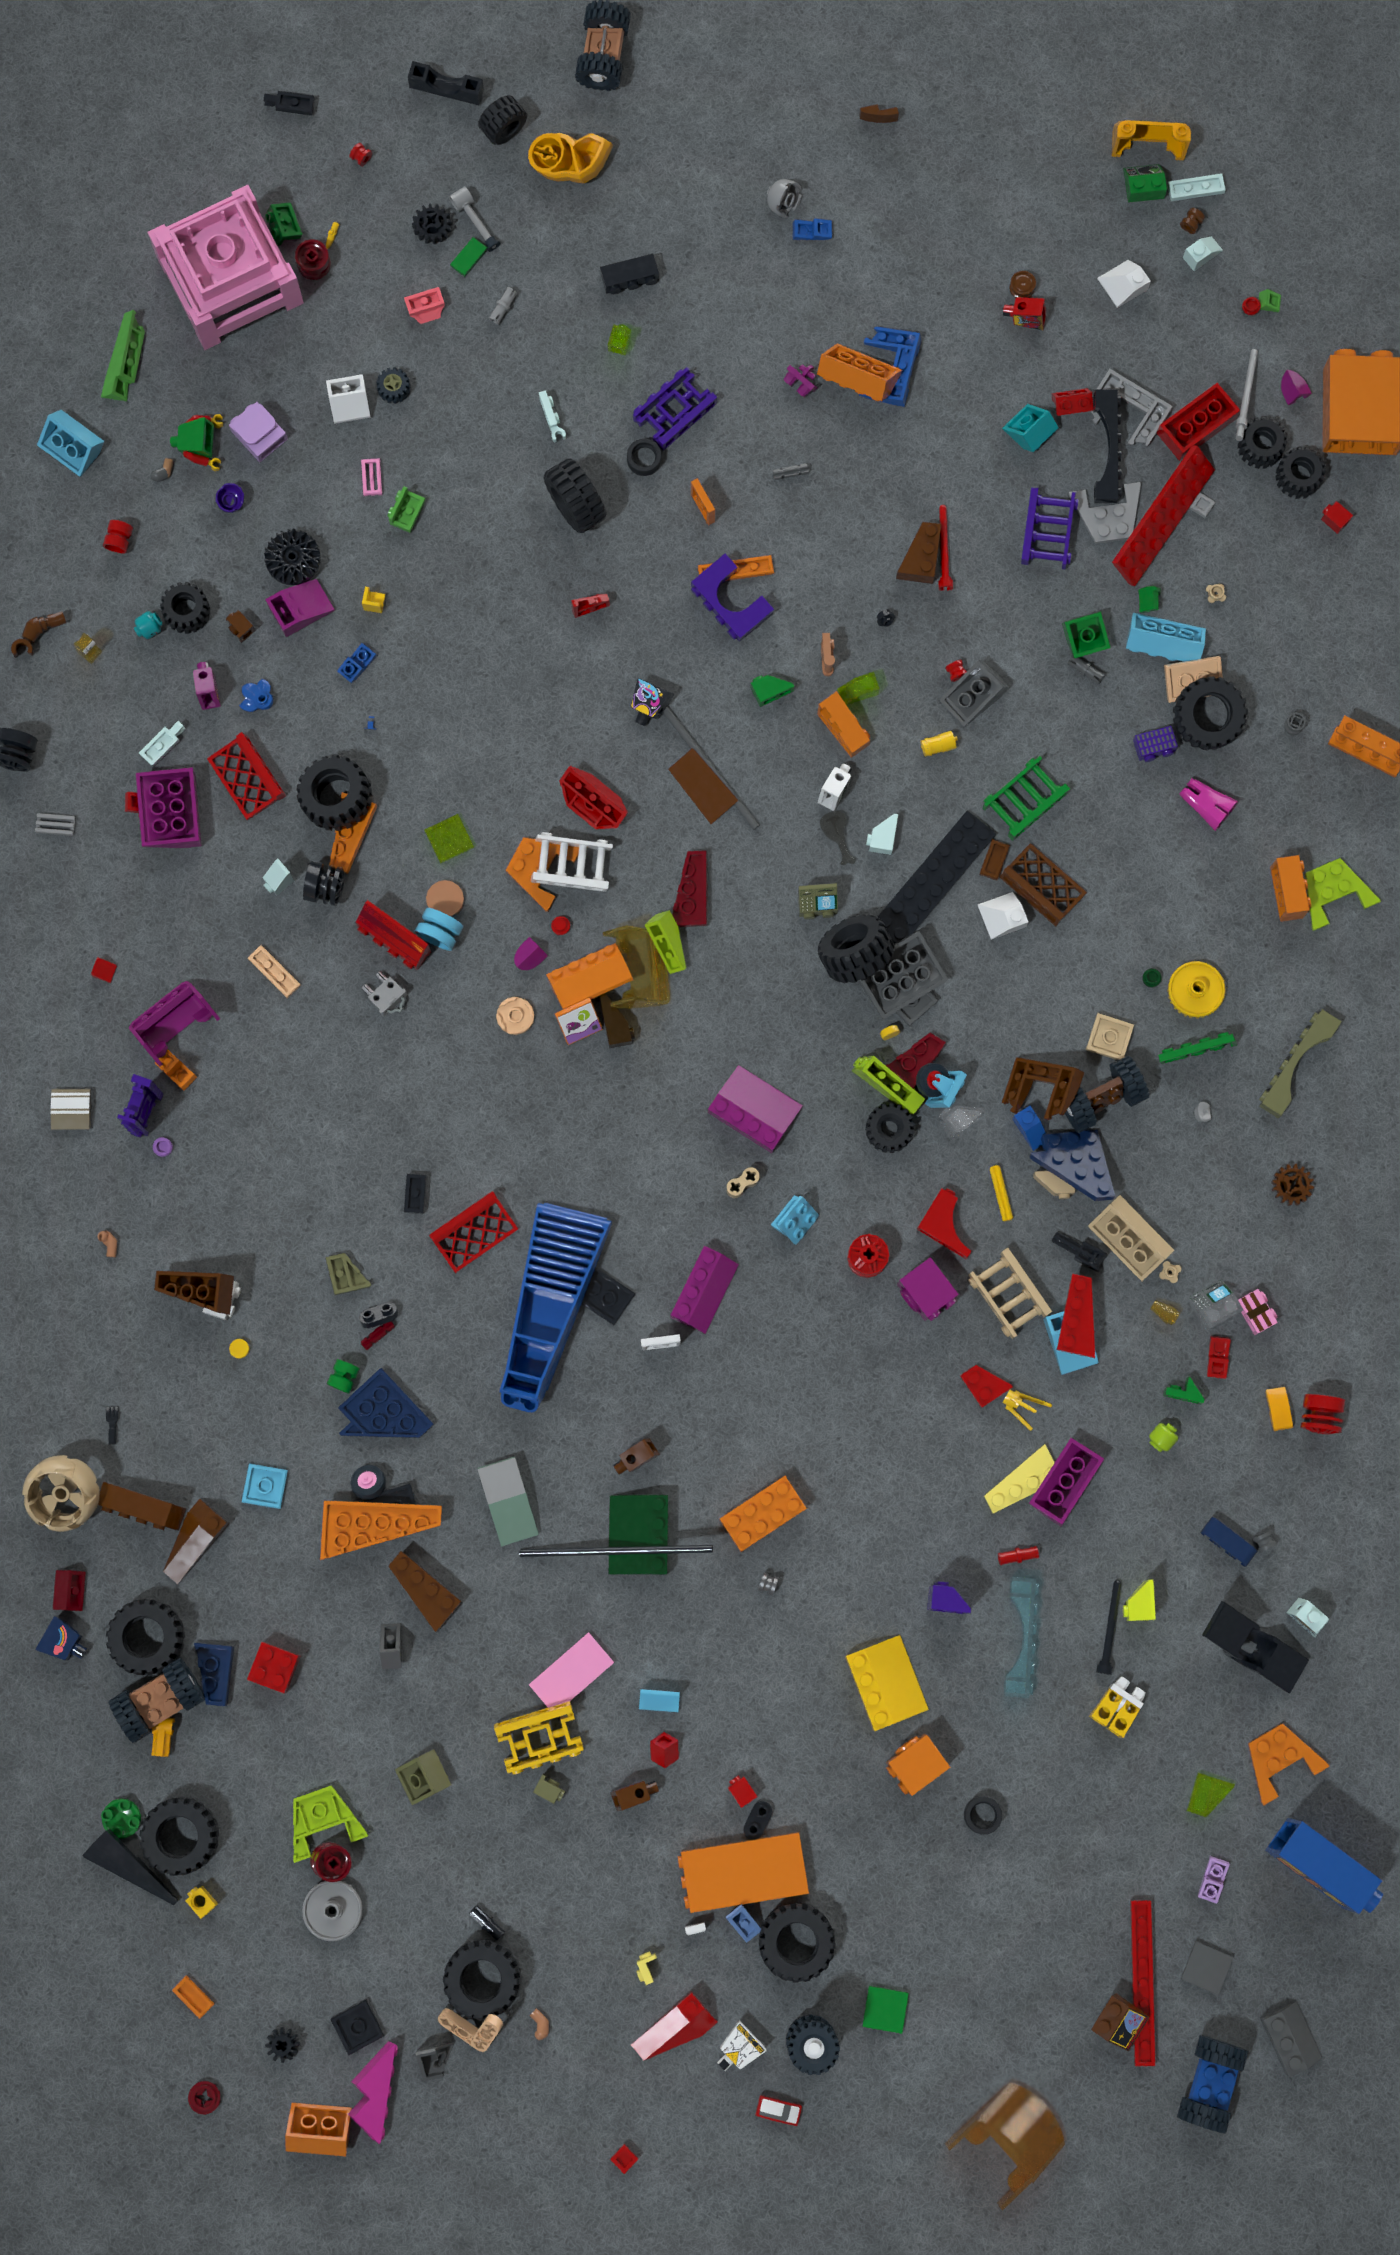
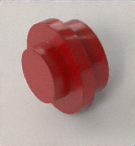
(1251, 306)
(560, 925)

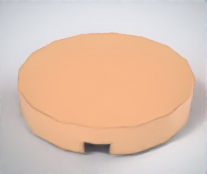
(512, 1021)

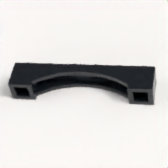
(1106, 406)

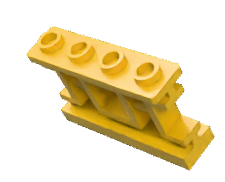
(534, 1721)

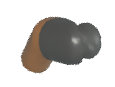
(163, 473)

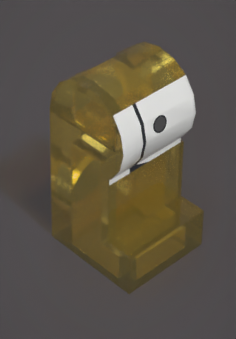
(87, 648)

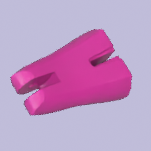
(1209, 803)

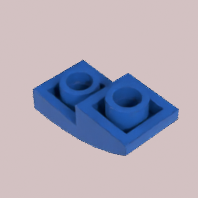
(357, 663)

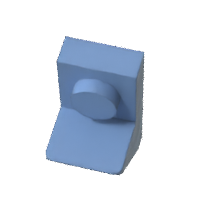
(743, 1923)

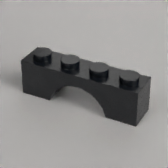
(426, 79)

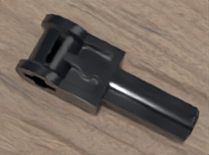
(1084, 1253)

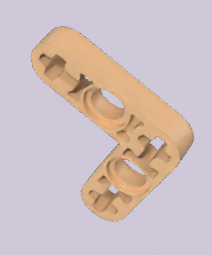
(477, 2038)

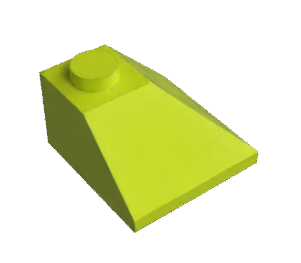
(1141, 1603)

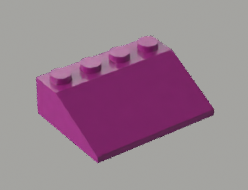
(168, 808)
(754, 1109)

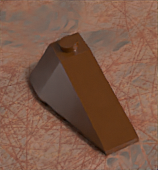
(195, 1537)

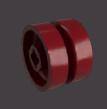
(312, 259)
(335, 1870)

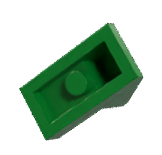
(1190, 1392)

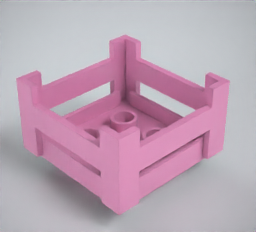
(223, 262)

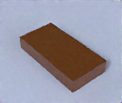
(994, 859)

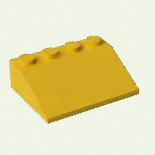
(886, 1683)

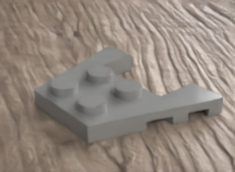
(1110, 521)

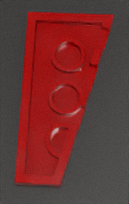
(1078, 1323)

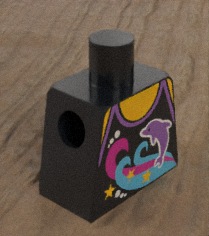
(649, 701)

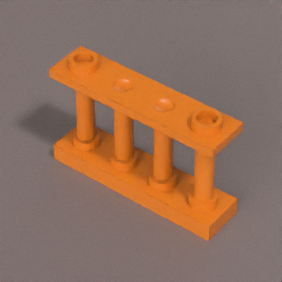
(1367, 745)

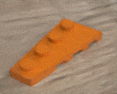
(349, 840)

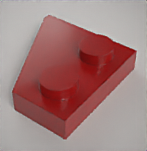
(589, 604)
(984, 1385)

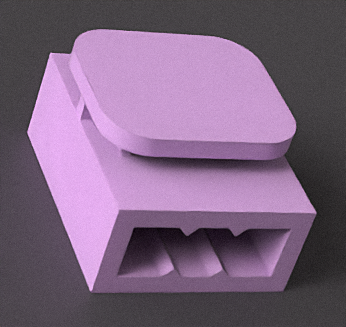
(258, 431)

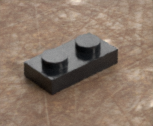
(415, 1193)

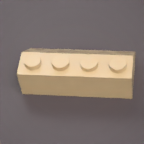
(1131, 1238)

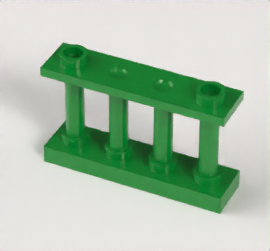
(1042, 803)

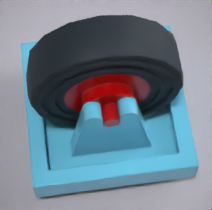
(939, 1084)

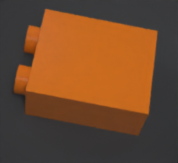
(1361, 403)

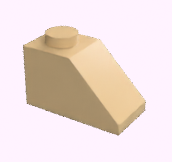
(1054, 1184)

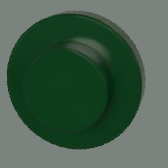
(1151, 978)

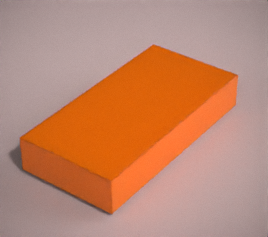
(193, 1997)

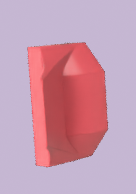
(425, 305)

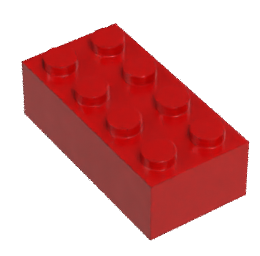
(1198, 421)

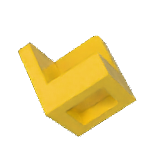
(373, 601)

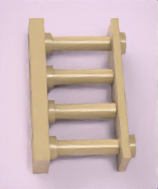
(1028, 1292)

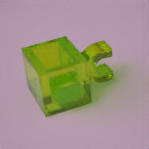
(619, 339)

